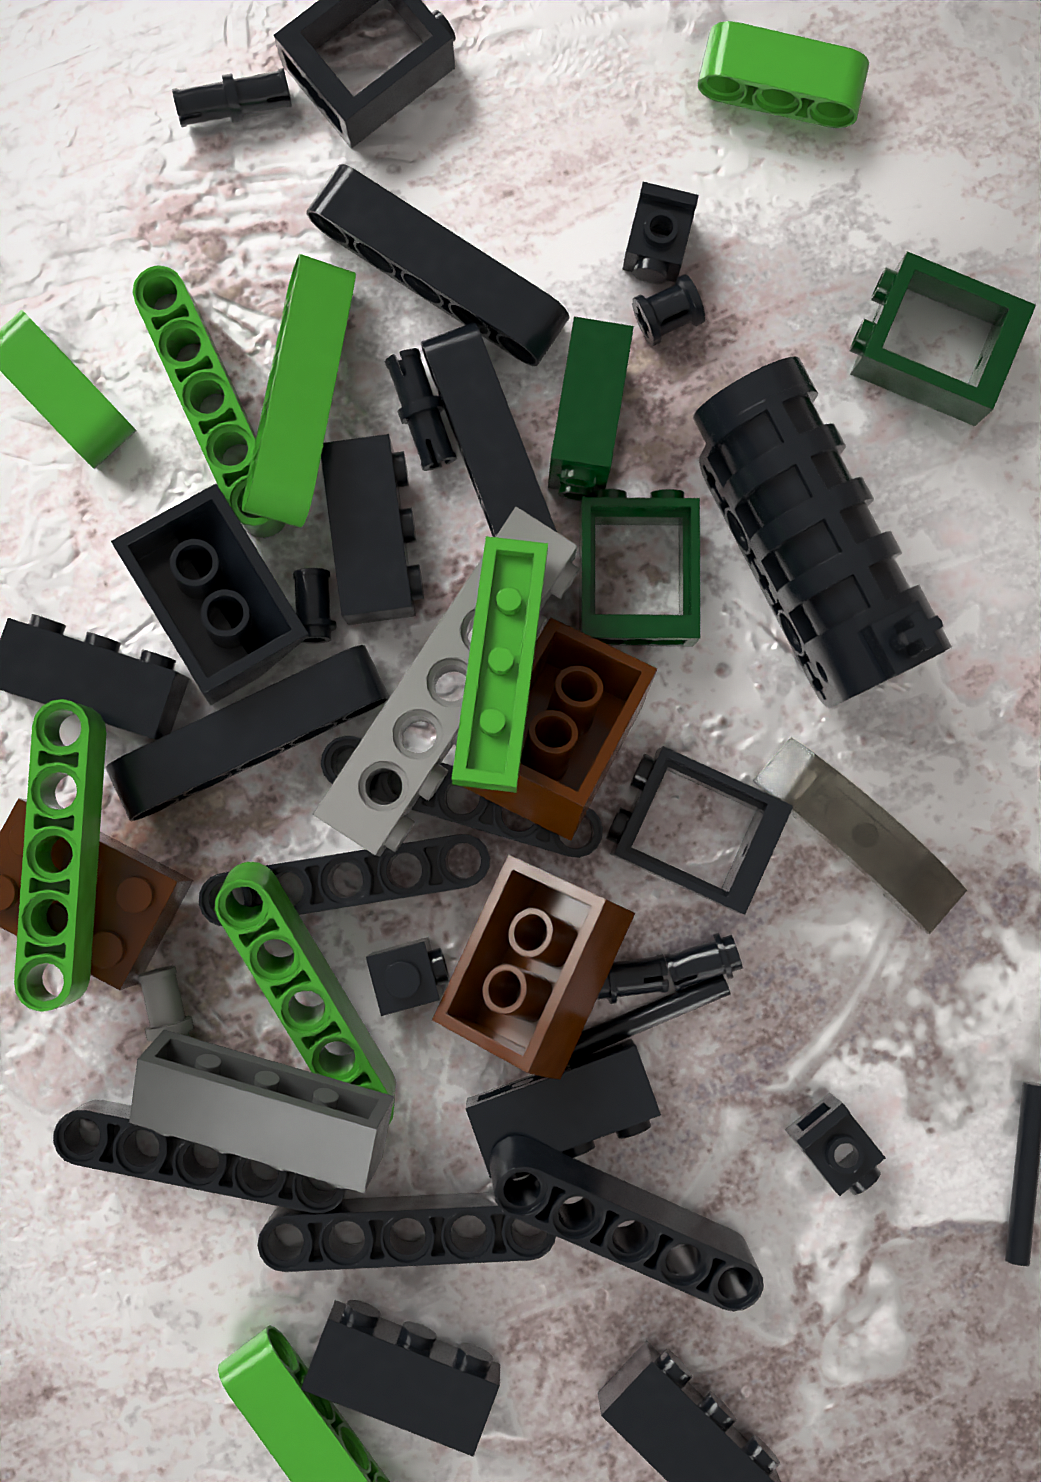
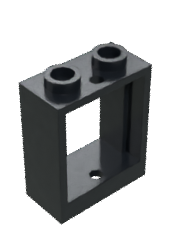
(364, 113)
(754, 850)

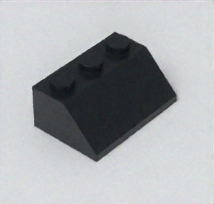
(211, 593)

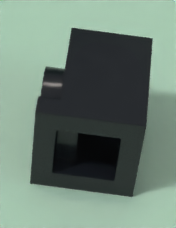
(664, 213)
(819, 1135)

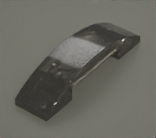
(862, 833)

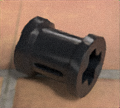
(669, 310)

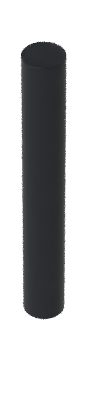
(650, 1015)
(1025, 1177)

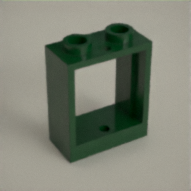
(922, 384)
(589, 407)
(662, 508)

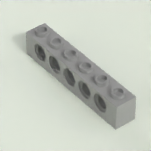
(348, 801)

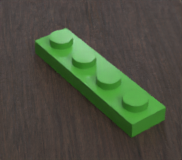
(500, 665)

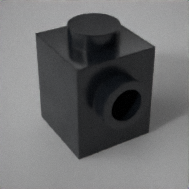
(407, 975)

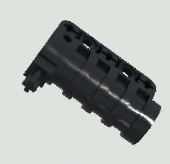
(812, 535)

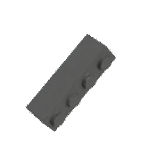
(261, 1110)

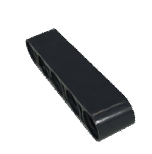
(437, 264)
(484, 427)
(247, 732)
(484, 817)
(377, 885)
(176, 1162)
(609, 1201)
(385, 1249)

